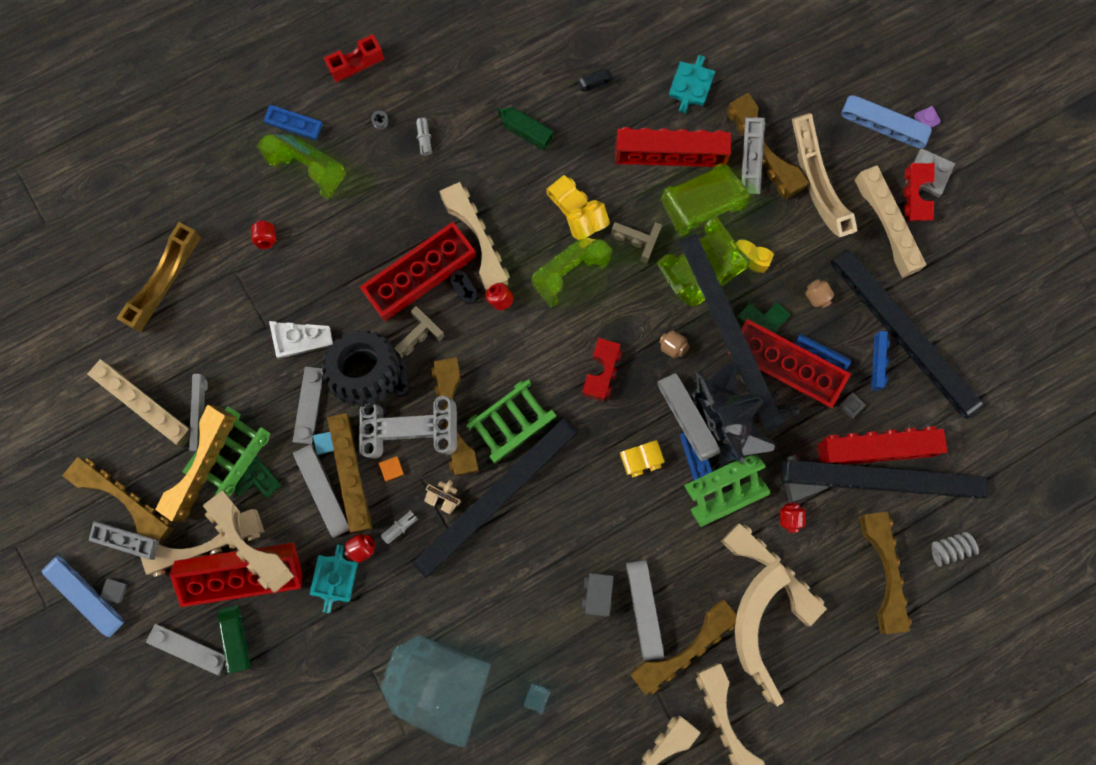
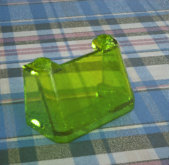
(322, 168)
(704, 198)
(723, 254)
(548, 278)

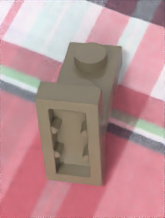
(637, 238)
(419, 334)

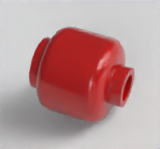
(263, 234)
(499, 296)
(792, 517)
(359, 548)

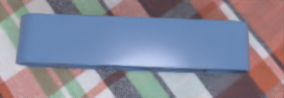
(886, 121)
(83, 596)

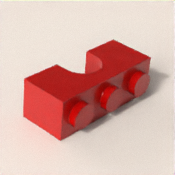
(344, 65)
(917, 208)
(597, 386)

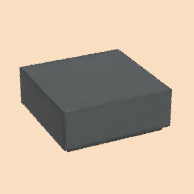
(852, 405)
(113, 590)

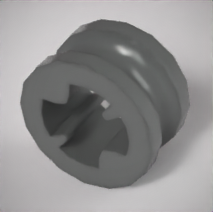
(377, 125)

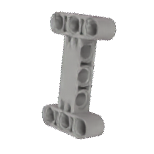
(408, 428)

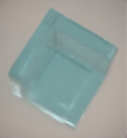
(537, 698)

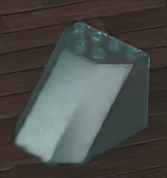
(436, 687)

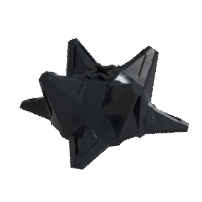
(730, 416)

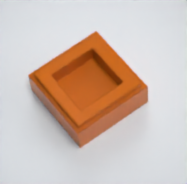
(391, 469)

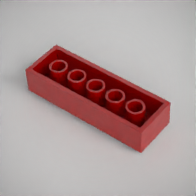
(672, 147)
(418, 271)
(794, 365)
(883, 446)
(228, 577)

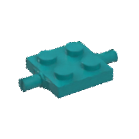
(691, 83)
(333, 578)

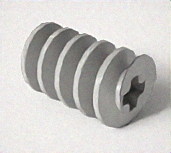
(954, 546)

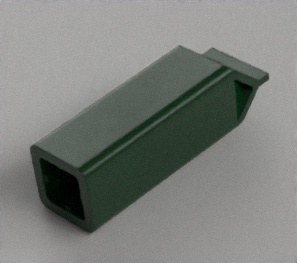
(525, 127)
(233, 639)

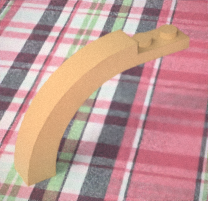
(827, 203)
(748, 617)

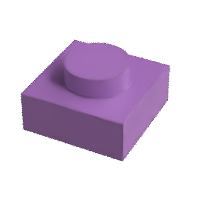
(928, 117)

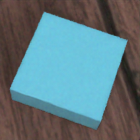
(323, 443)

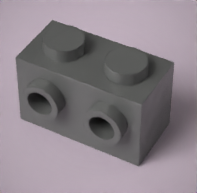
(598, 594)

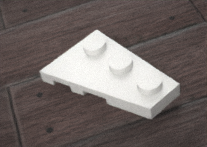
(296, 339)

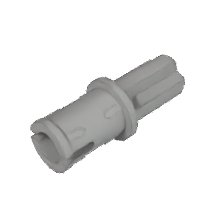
(423, 137)
(399, 527)

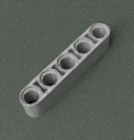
(688, 417)
(322, 490)
(644, 610)

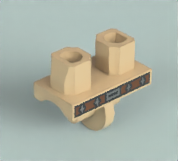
(450, 501)

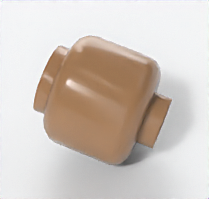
(819, 293)
(674, 344)

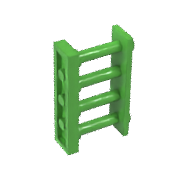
(513, 440)
(247, 455)
(732, 500)

